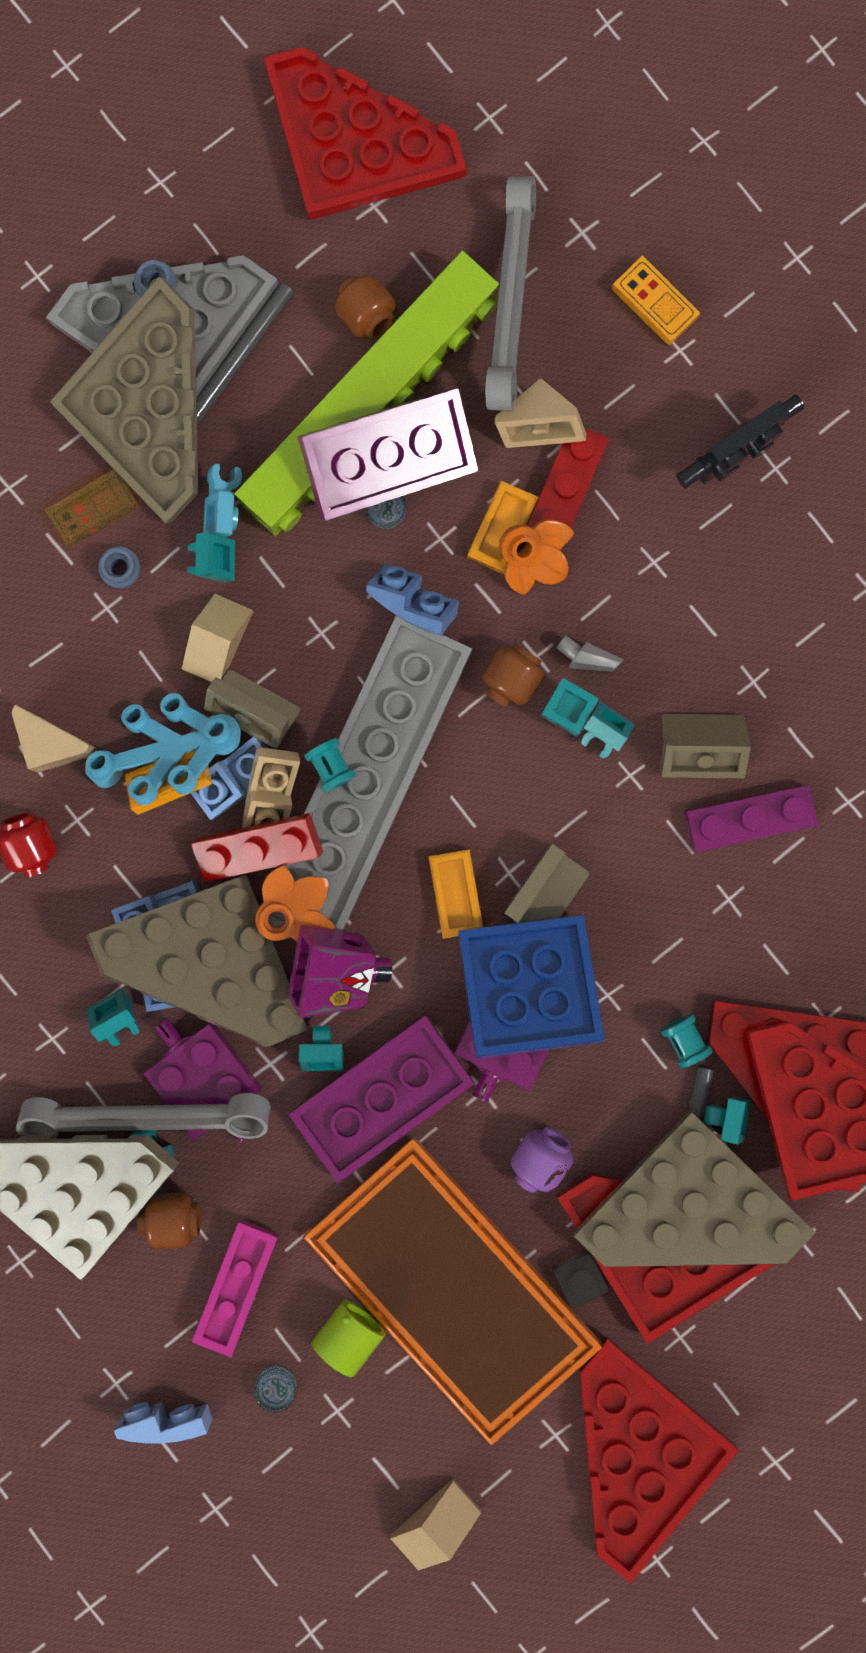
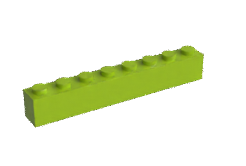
(379, 380)

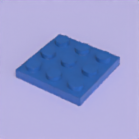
(530, 987)

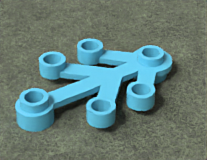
(167, 750)

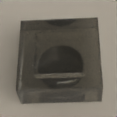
(580, 1279)

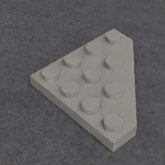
(223, 300)

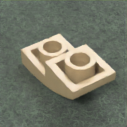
(270, 786)

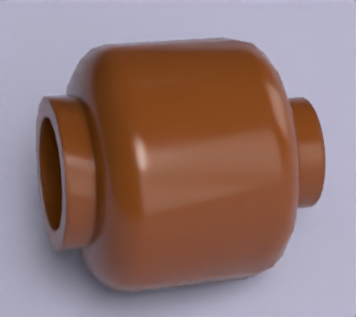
(365, 307)
(512, 675)
(170, 1220)

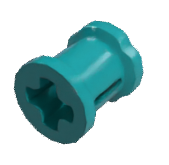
(330, 765)
(686, 1040)

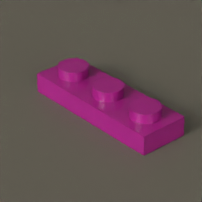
(751, 818)

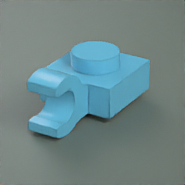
(219, 508)

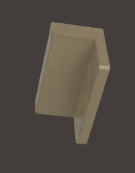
(252, 706)
(704, 746)
(547, 888)

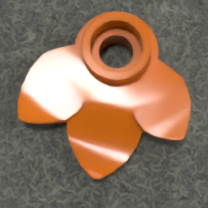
(539, 558)
(296, 900)

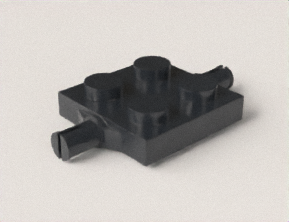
(751, 438)

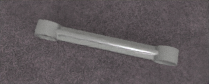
(502, 374)
(243, 1117)

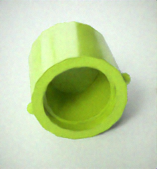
(348, 1338)

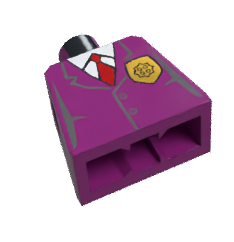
(333, 971)

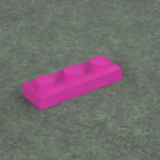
(235, 1288)

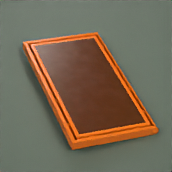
(452, 1291)

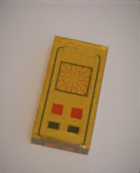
(92, 508)

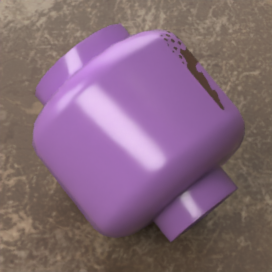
(542, 1160)

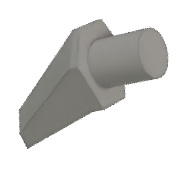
(589, 656)

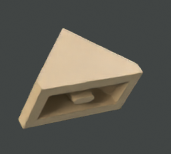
(540, 419)
(215, 638)
(47, 744)
(437, 1527)

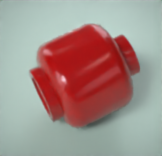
(26, 844)

